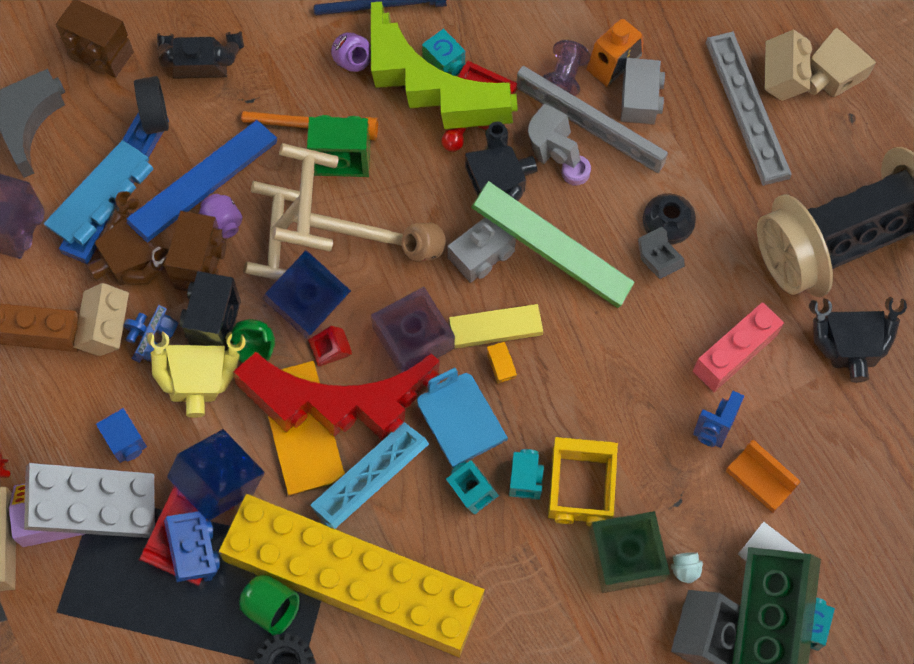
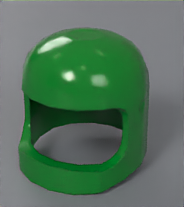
(263, 598)

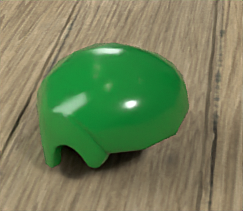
(257, 337)

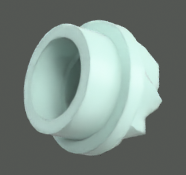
(687, 566)

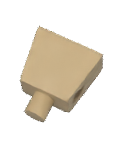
(838, 65)

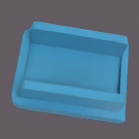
(460, 417)

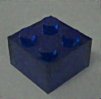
(306, 294)
(215, 474)

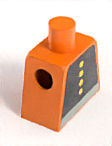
(615, 46)

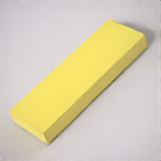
(496, 326)

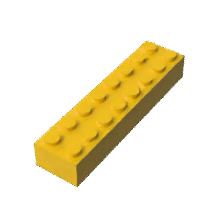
(352, 575)

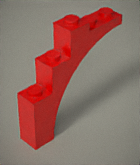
(335, 407)

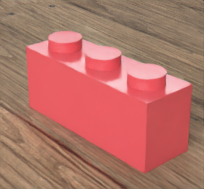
(738, 347)

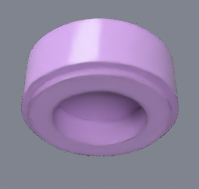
(578, 174)

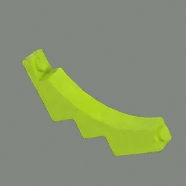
(461, 100)

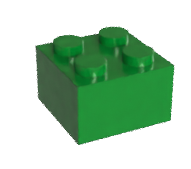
(342, 138)

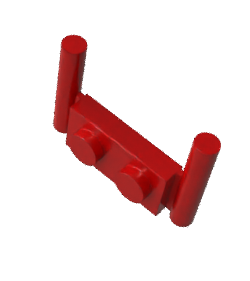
(157, 548)

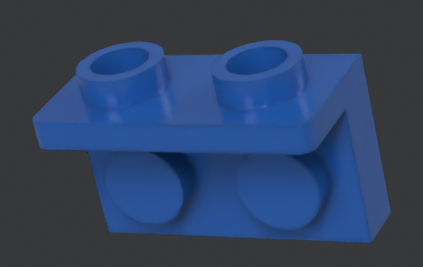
(713, 428)
(191, 546)

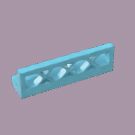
(368, 475)

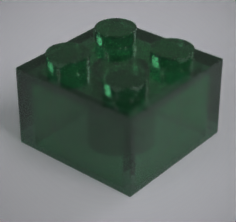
(628, 552)

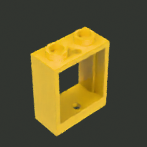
(583, 451)

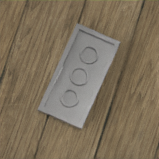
(89, 501)

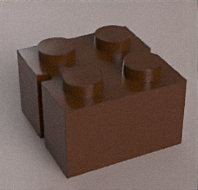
(94, 38)
(193, 248)

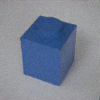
(122, 436)

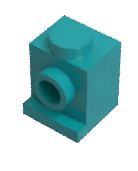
(526, 474)
(480, 495)

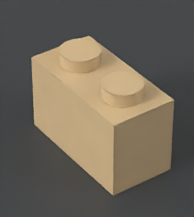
(787, 65)
(101, 319)

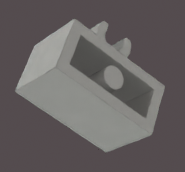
(480, 249)

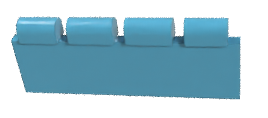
(94, 195)

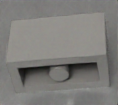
(641, 91)

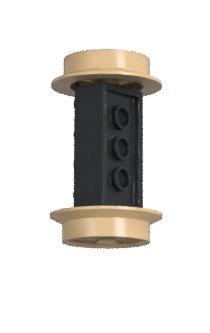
(807, 244)

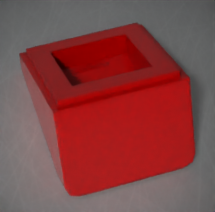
(330, 345)

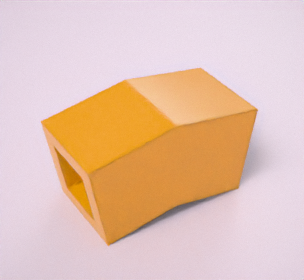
(501, 362)

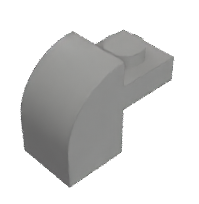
(549, 135)

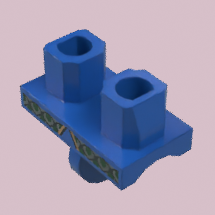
(158, 323)

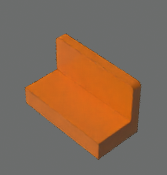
(763, 476)

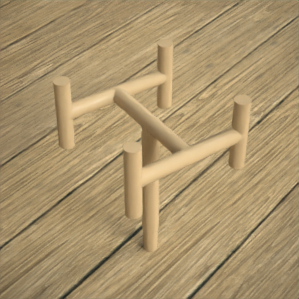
(301, 213)

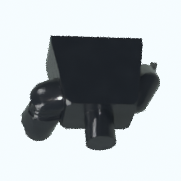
(499, 164)

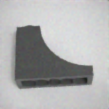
(23, 111)

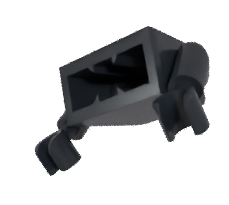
(198, 55)
(855, 338)

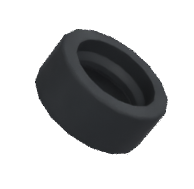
(151, 105)

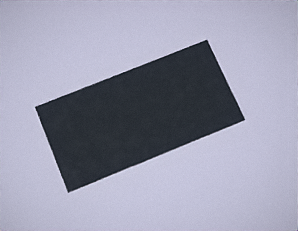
(123, 592)

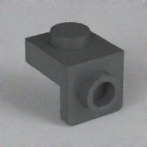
(659, 253)

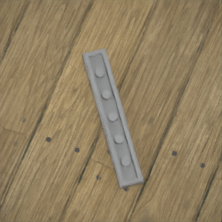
(748, 108)
(592, 119)

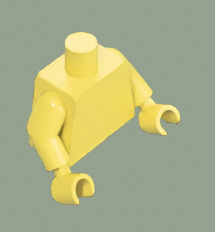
(194, 371)

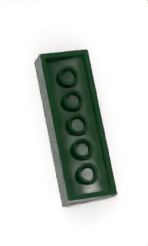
(777, 607)

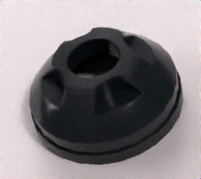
(677, 228)

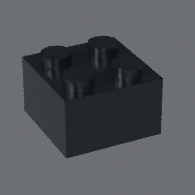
(210, 310)

